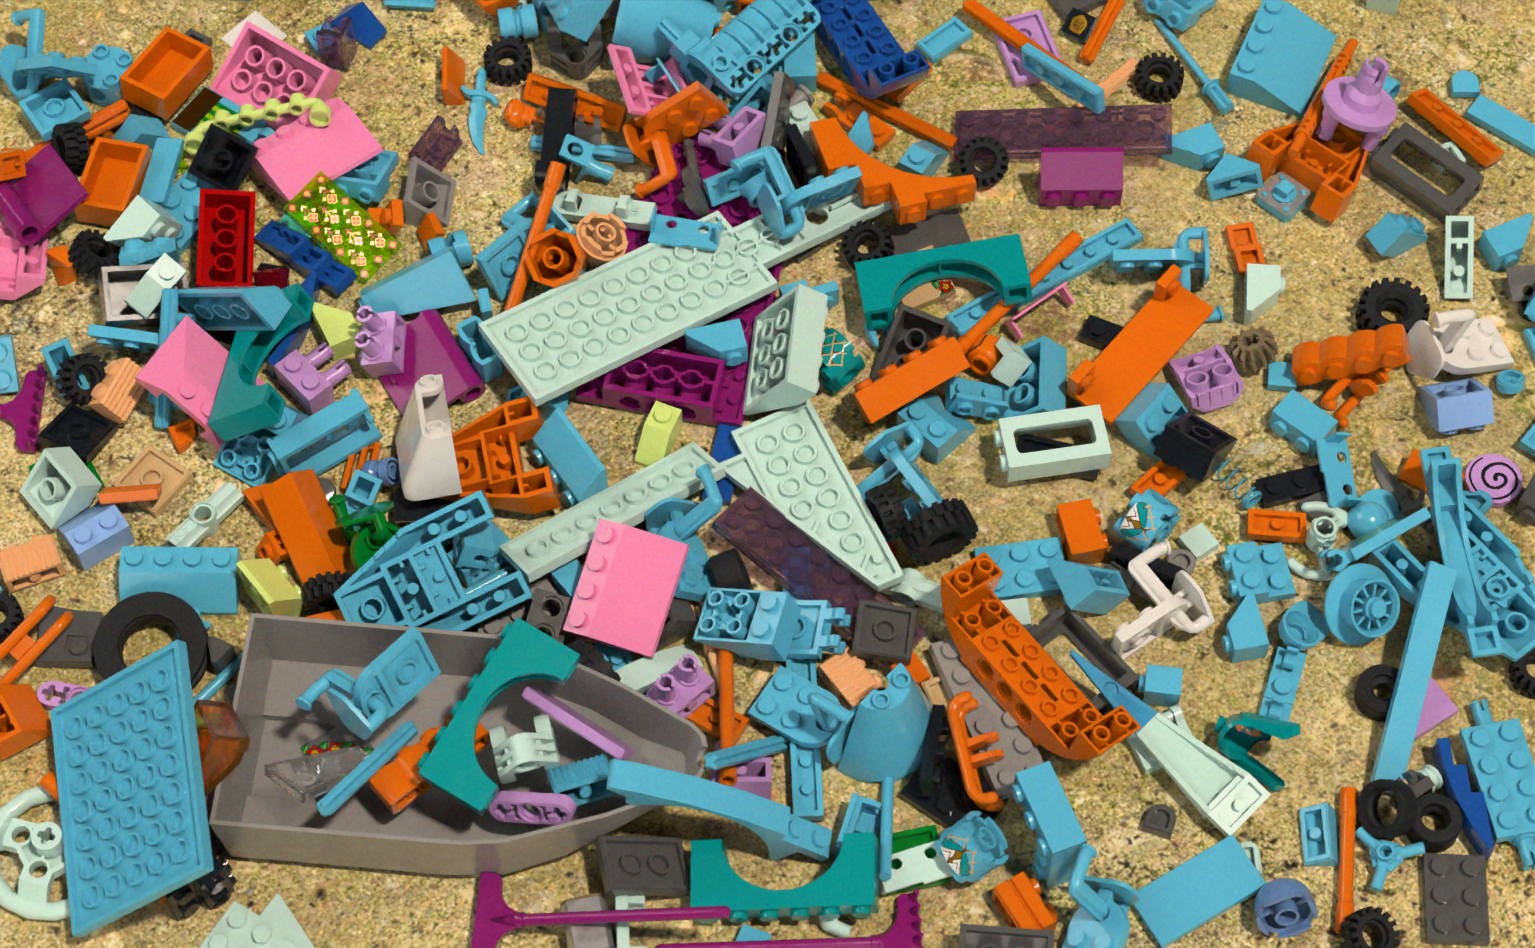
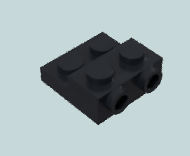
(211, 889)

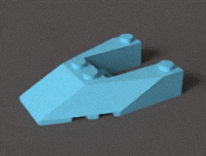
(1492, 555)
(415, 582)

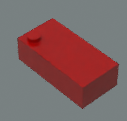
(225, 238)

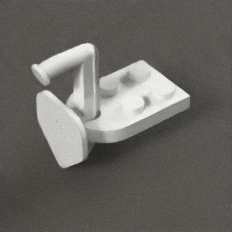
(1456, 345)
(1169, 608)

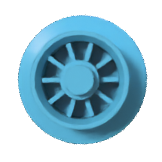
(1361, 604)

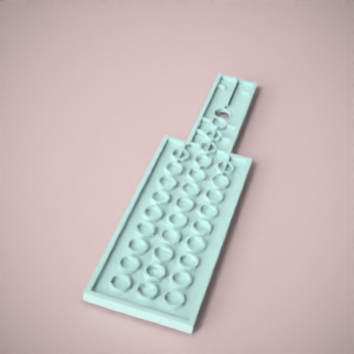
(649, 299)

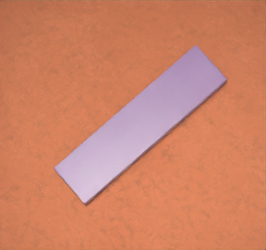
(578, 723)

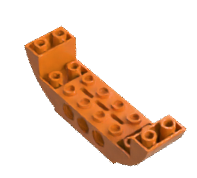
(1021, 671)

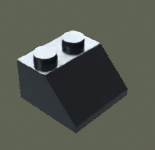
(223, 158)
(1194, 446)

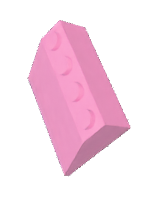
(268, 68)
(302, 150)
(626, 588)

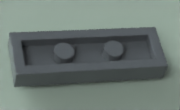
(778, 111)

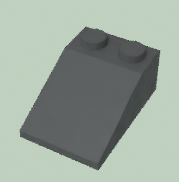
(909, 332)

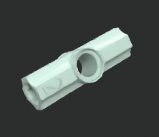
(216, 508)
(916, 590)

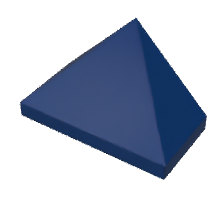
(366, 26)

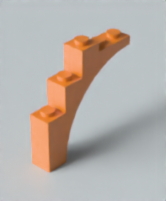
(907, 192)

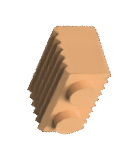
(118, 391)
(31, 563)
(848, 678)

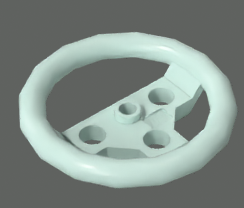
(41, 849)

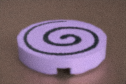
(1496, 476)

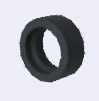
(1368, 806)

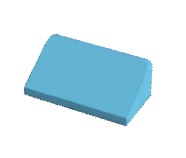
(1319, 835)

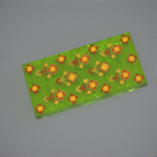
(342, 227)

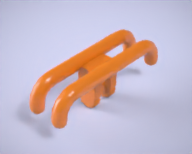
(1360, 385)
(24, 648)
(965, 746)

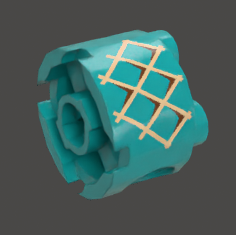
(838, 362)

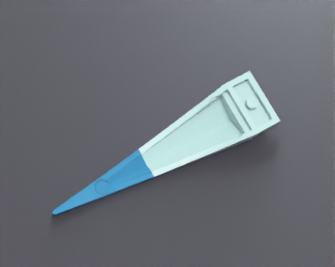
(1209, 780)

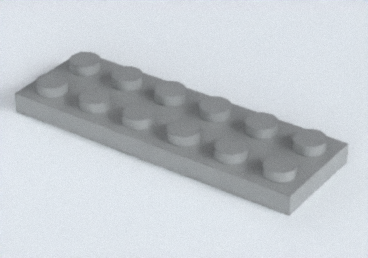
(989, 716)

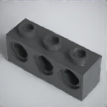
(547, 624)

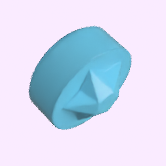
(1510, 381)

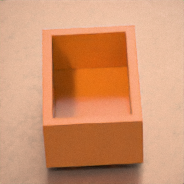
(166, 73)
(112, 179)

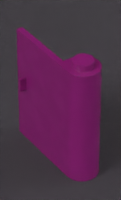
(41, 198)
(434, 351)

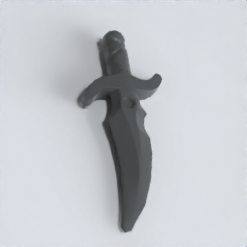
(1399, 491)

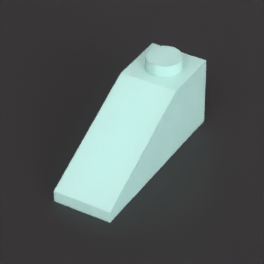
(1459, 257)

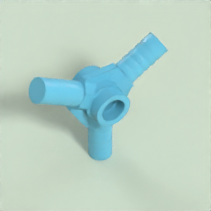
(1386, 856)

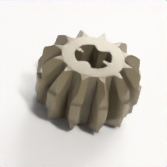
(1253, 349)

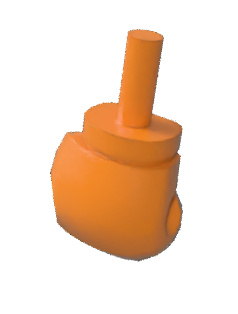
(521, 114)

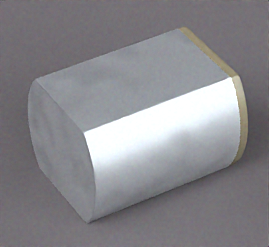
(588, 935)

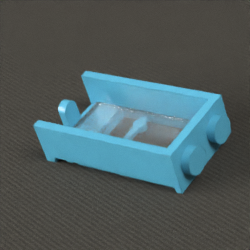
(325, 437)

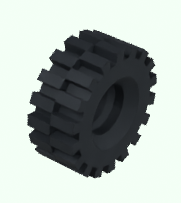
(1394, 297)
(939, 531)

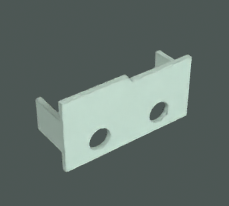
(915, 869)

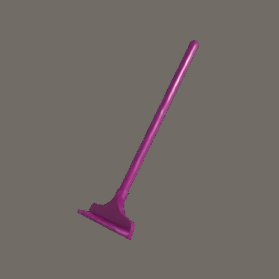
(26, 410)
(495, 918)
(903, 933)

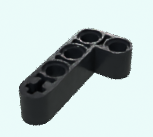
(559, 121)

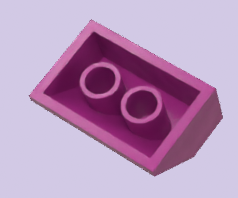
(1080, 176)

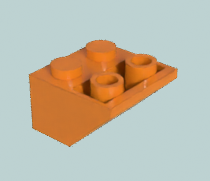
(21, 719)

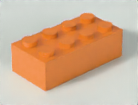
(910, 379)

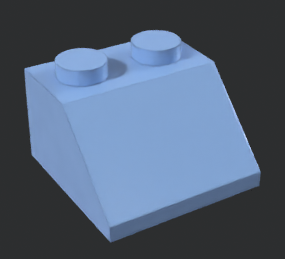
(1457, 405)
(96, 534)

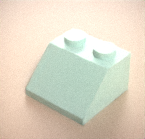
(143, 221)
(59, 486)

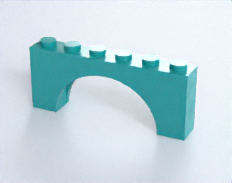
(992, 261)
(239, 403)
(520, 657)
(845, 888)

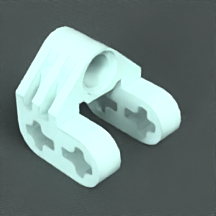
(524, 750)

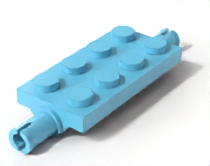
(1506, 774)

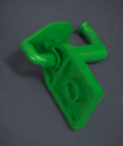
(372, 529)

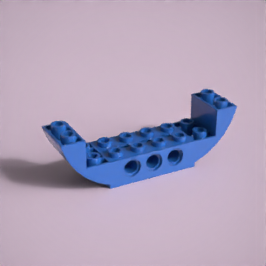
(866, 48)

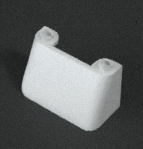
(426, 443)

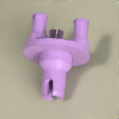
(1359, 104)

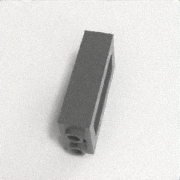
(1416, 188)
(1089, 642)

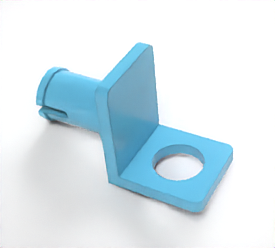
(585, 160)

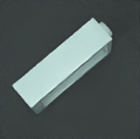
(1052, 461)

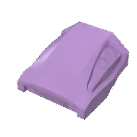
(1207, 378)

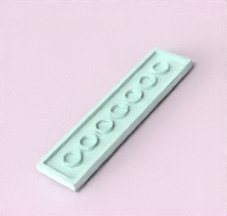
(625, 503)

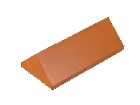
(307, 525)

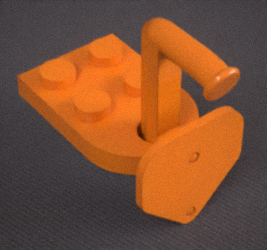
(670, 124)

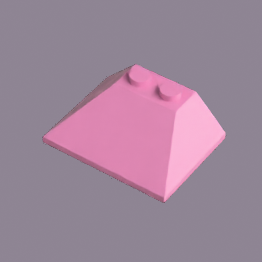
(636, 88)
(20, 265)
(188, 373)

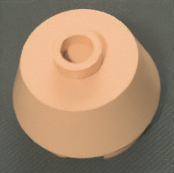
(600, 238)

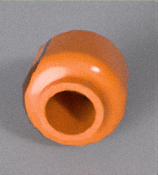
(984, 355)

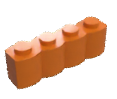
(1343, 355)
(399, 781)

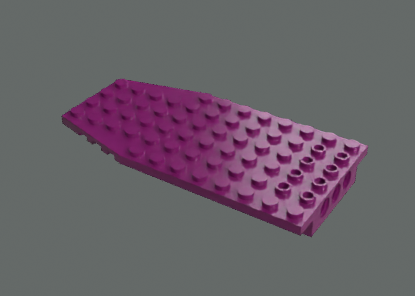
(671, 374)

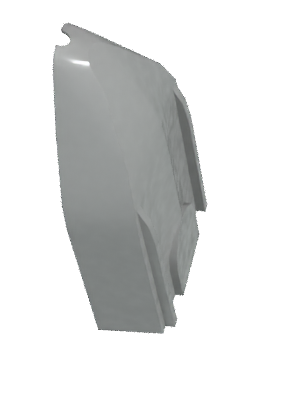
(434, 831)

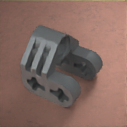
(578, 60)

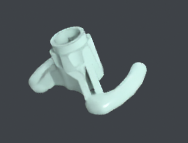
(1320, 537)

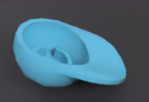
(1374, 510)
(1302, 626)

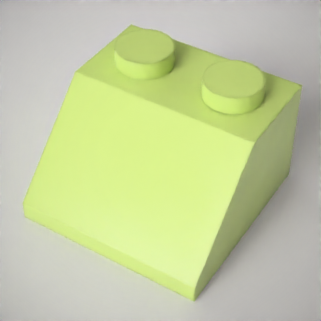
(270, 588)

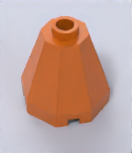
(556, 258)

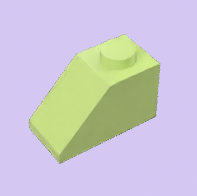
(337, 329)
(659, 434)

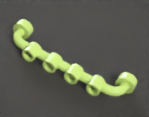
(319, 116)

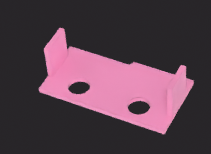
(1063, 292)

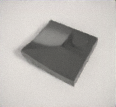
(74, 644)

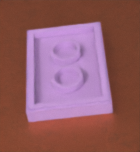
(1035, 27)

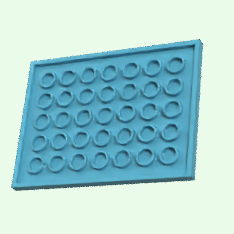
(130, 789)

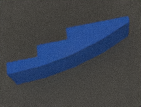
(303, 256)
(295, 338)
(1472, 804)

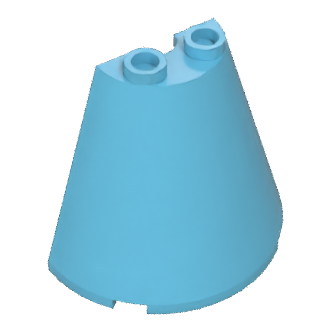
(640, 18)
(888, 731)

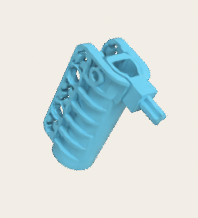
(742, 46)

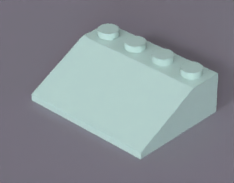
(786, 351)

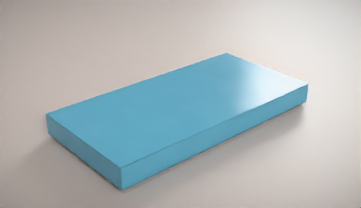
(1198, 891)

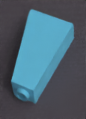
(424, 285)

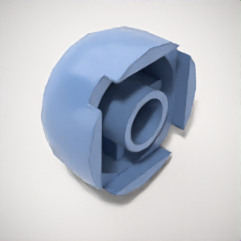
(1284, 907)

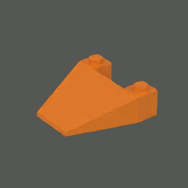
(1322, 166)
(492, 460)

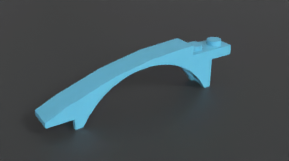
(1448, 517)
(768, 819)

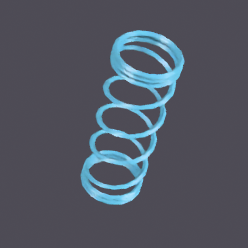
(1245, 504)

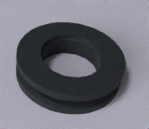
(143, 610)

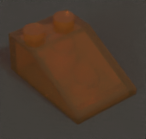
(220, 740)

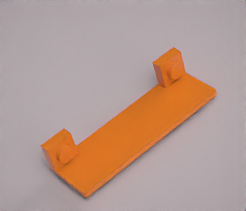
(1140, 348)

